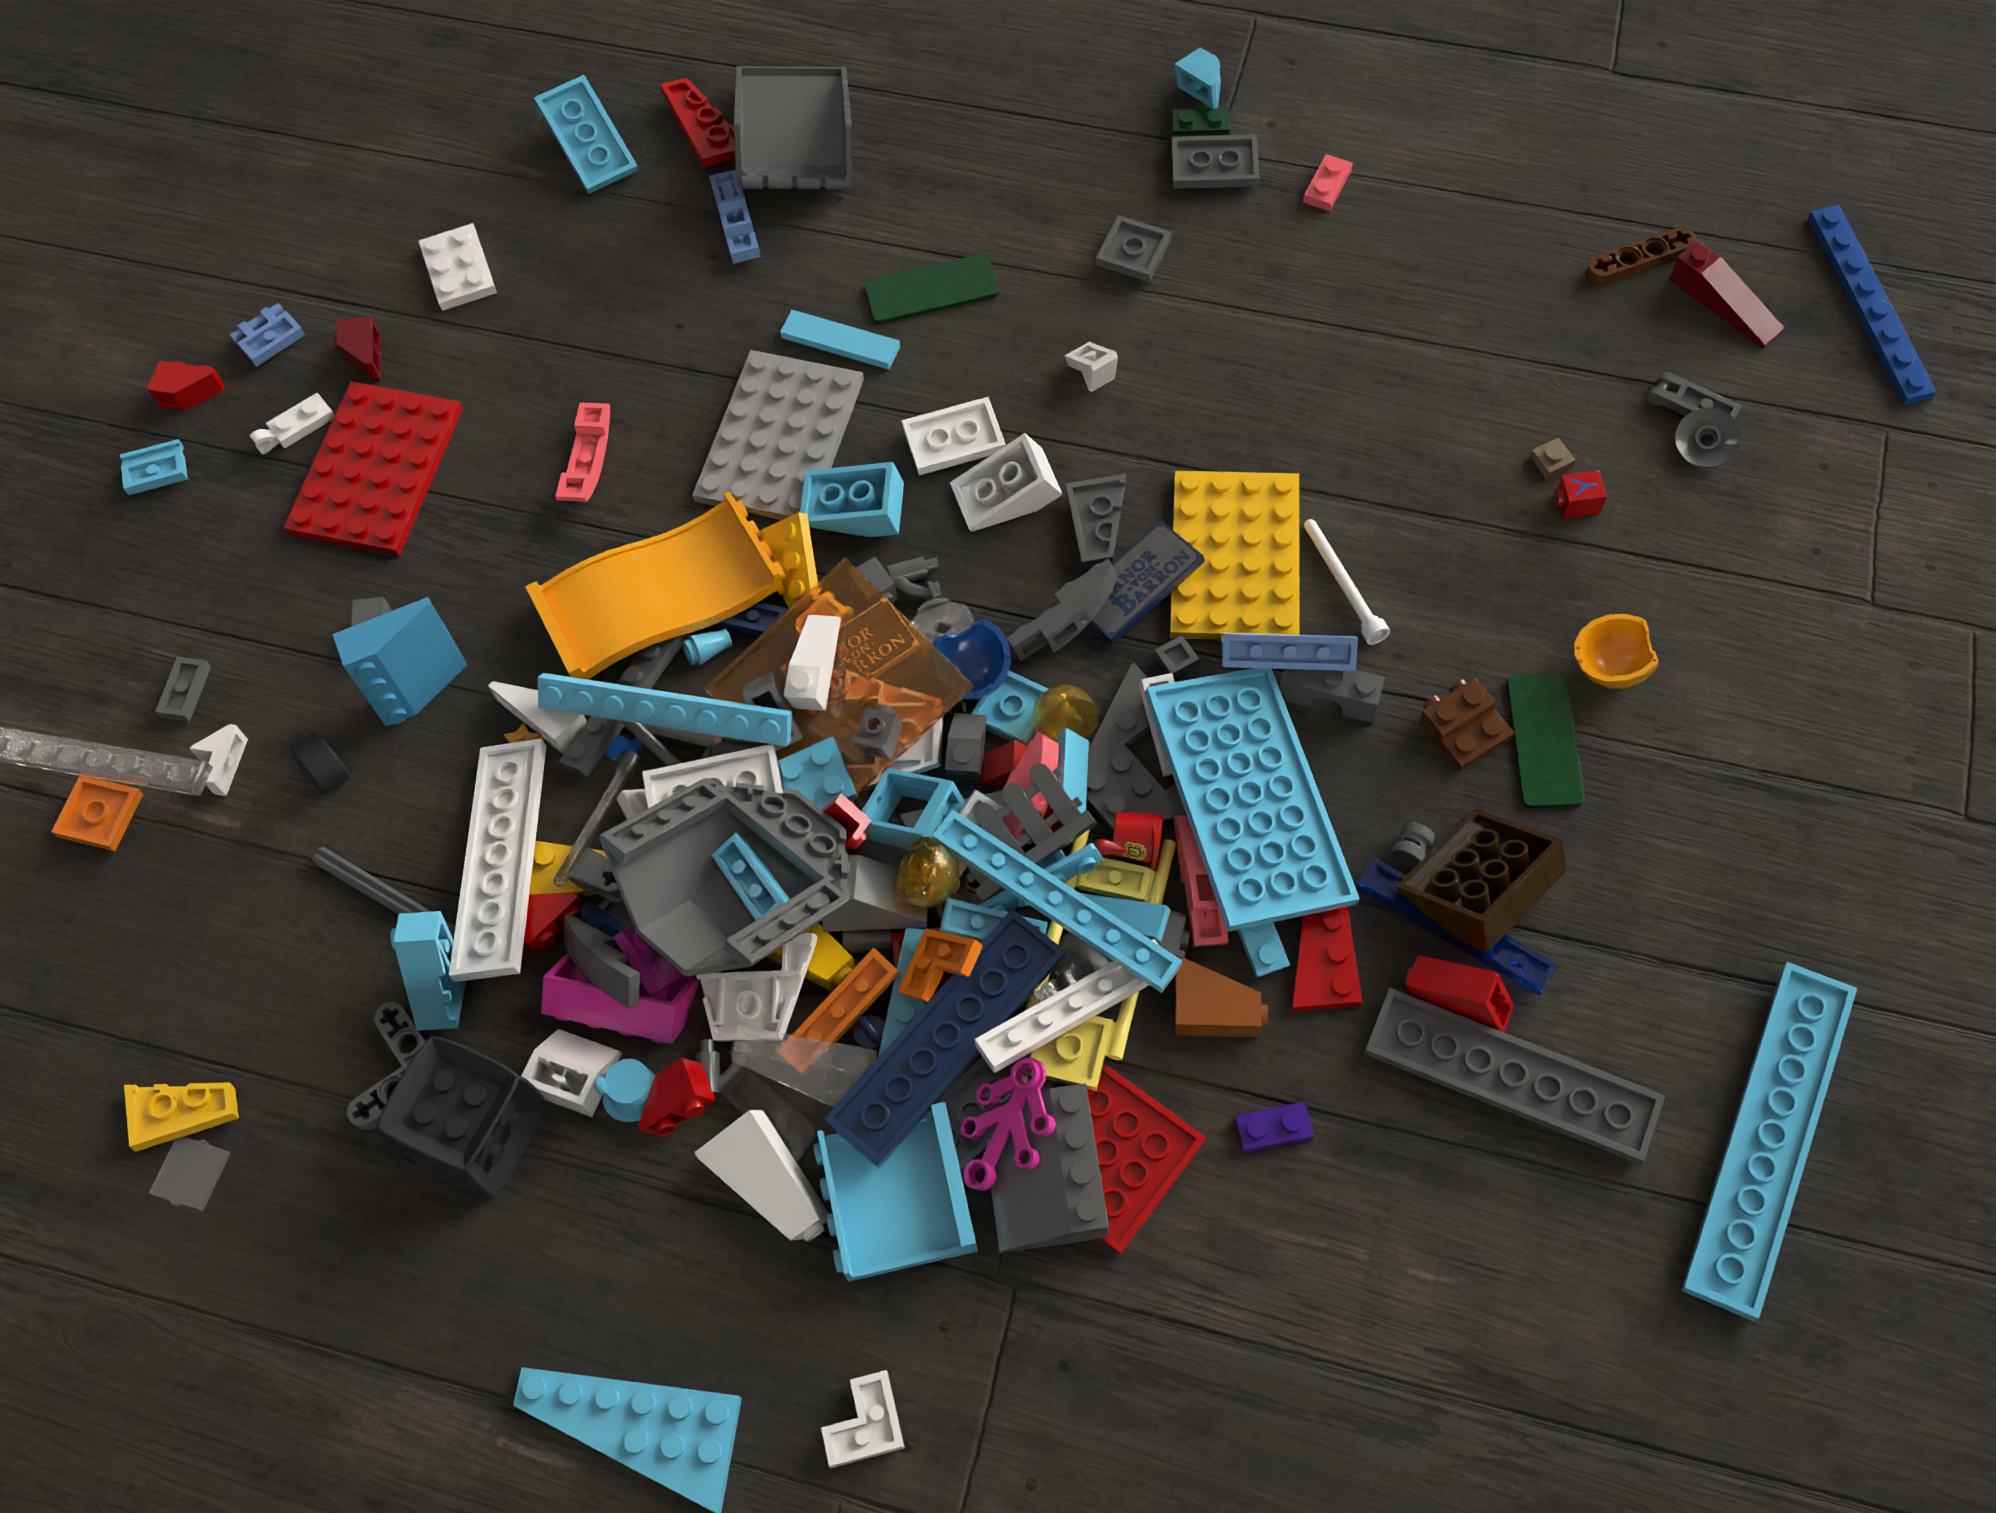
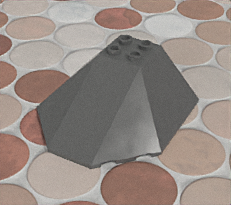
(685, 901)

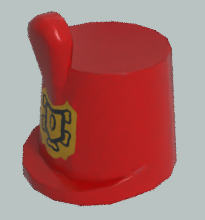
(1134, 838)

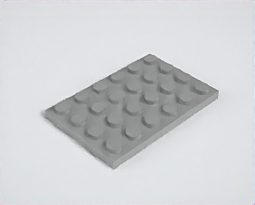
(776, 427)

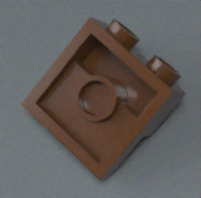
(1465, 723)

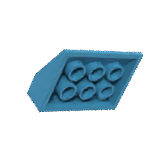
(400, 659)

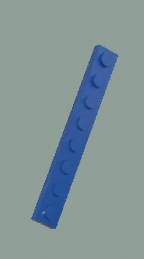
(1872, 305)

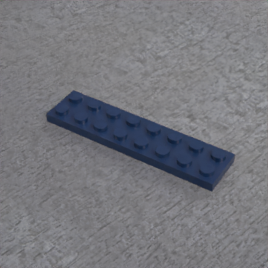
(941, 1039)

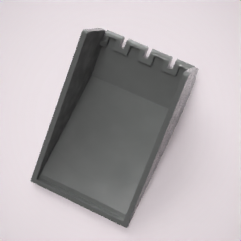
(792, 128)

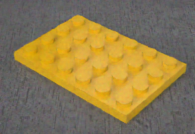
(1250, 550)

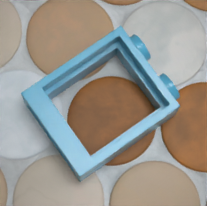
(894, 784)

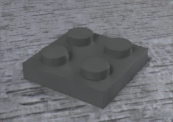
(1133, 248)

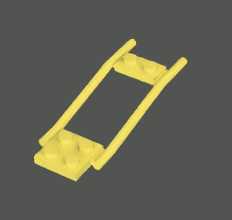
(1080, 1052)

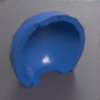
(979, 655)

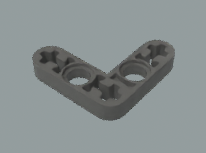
(394, 1040)

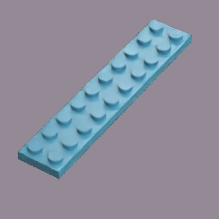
(1769, 1142)

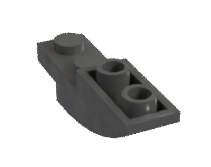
(1077, 607)

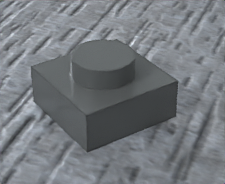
(1176, 657)

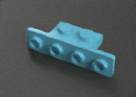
(1058, 866)

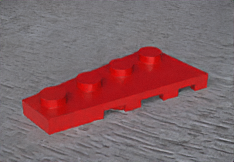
(702, 125)
(1326, 963)

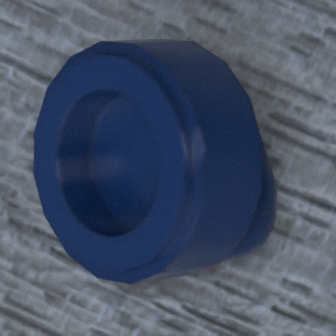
(869, 1031)

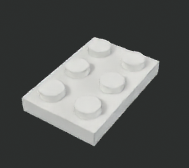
(457, 266)
(953, 435)

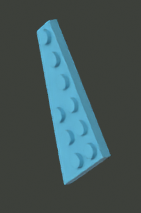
(657, 1430)

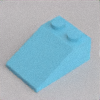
(854, 499)

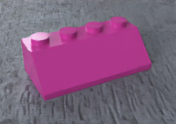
(575, 998)

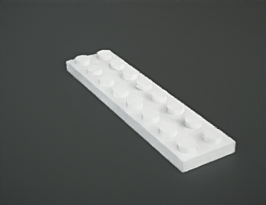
(498, 861)

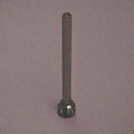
(627, 766)

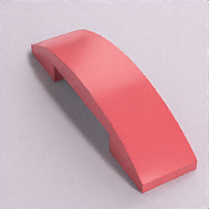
(587, 453)

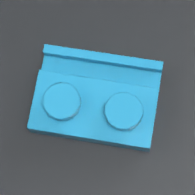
(153, 467)

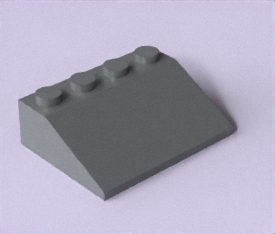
(1064, 1193)

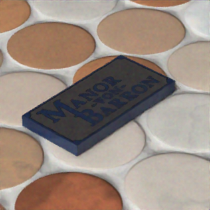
(1145, 578)

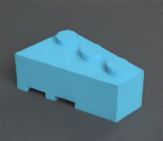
(424, 958)

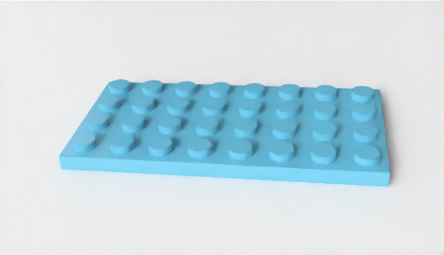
(1250, 798)

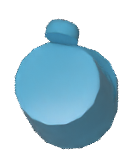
(625, 1089)

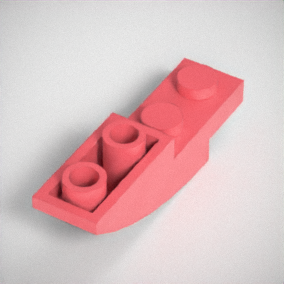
(1038, 750)
(1203, 910)

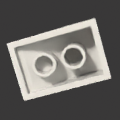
(1006, 485)

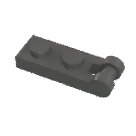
(1688, 396)

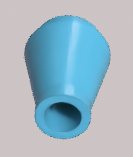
(704, 646)

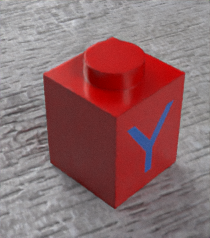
(1580, 494)

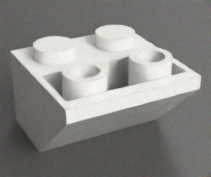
(566, 1069)

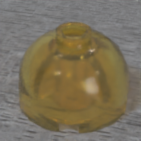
(1065, 708)
(928, 875)

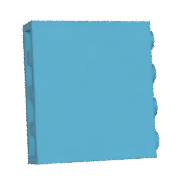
(904, 1210)

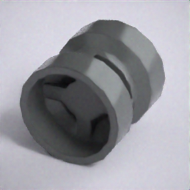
(1413, 844)

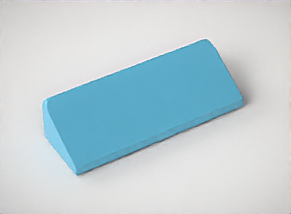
(749, 876)

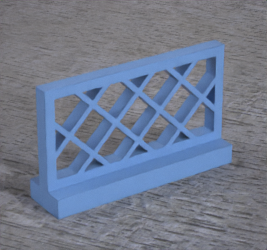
(1289, 651)

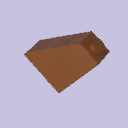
(1215, 1004)

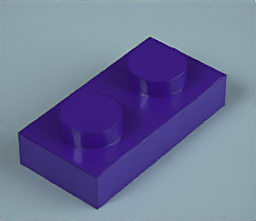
(1274, 1127)

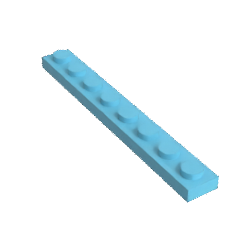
(665, 709)
(1058, 901)

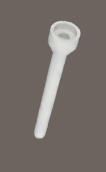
(1373, 628)

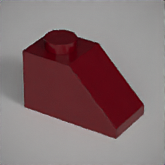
(360, 345)

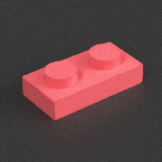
(1327, 182)

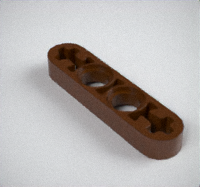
(1638, 252)

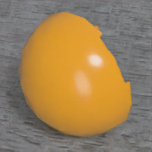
(1616, 651)

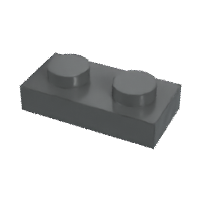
(183, 689)

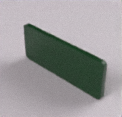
(931, 288)
(1545, 741)

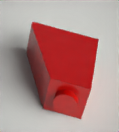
(1461, 990)

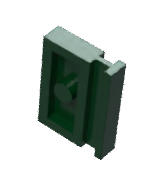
(1200, 122)

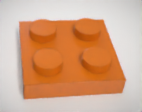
(97, 813)

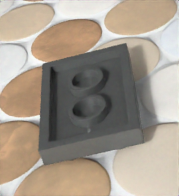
(1215, 161)

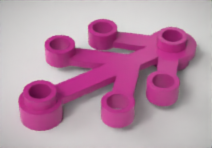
(1008, 1120)

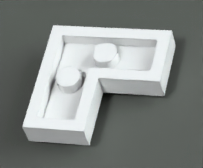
(874, 1430)

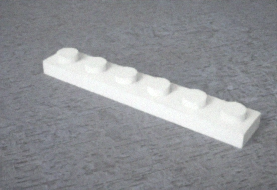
(1057, 1015)

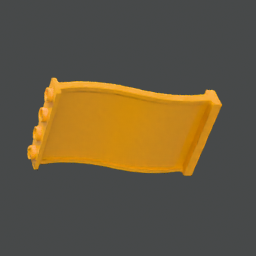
(657, 589)

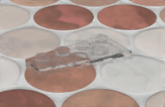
(803, 1063)

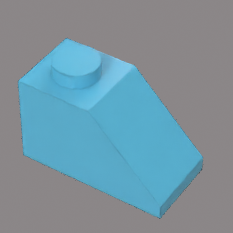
(1200, 76)

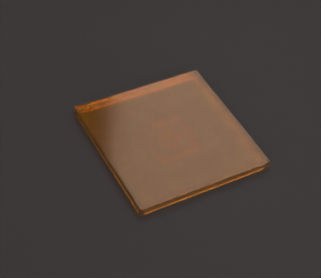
(875, 663)

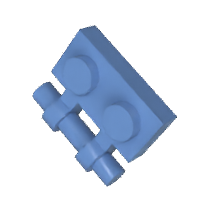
(267, 334)

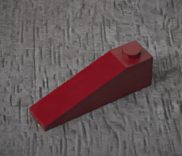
(1720, 289)

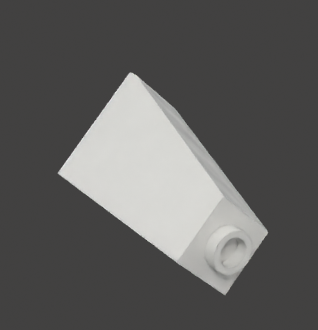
(764, 1173)

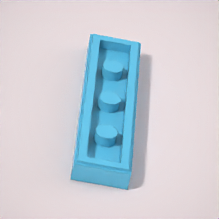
(840, 339)

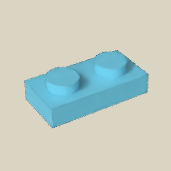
(1263, 949)

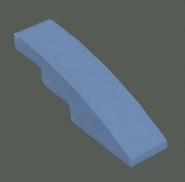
(734, 217)

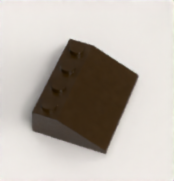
(1484, 877)

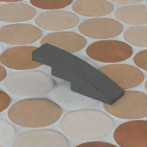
(600, 962)

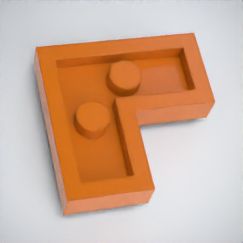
(934, 955)

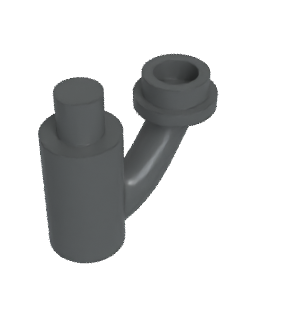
(913, 570)
(711, 1063)

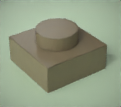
(1552, 458)

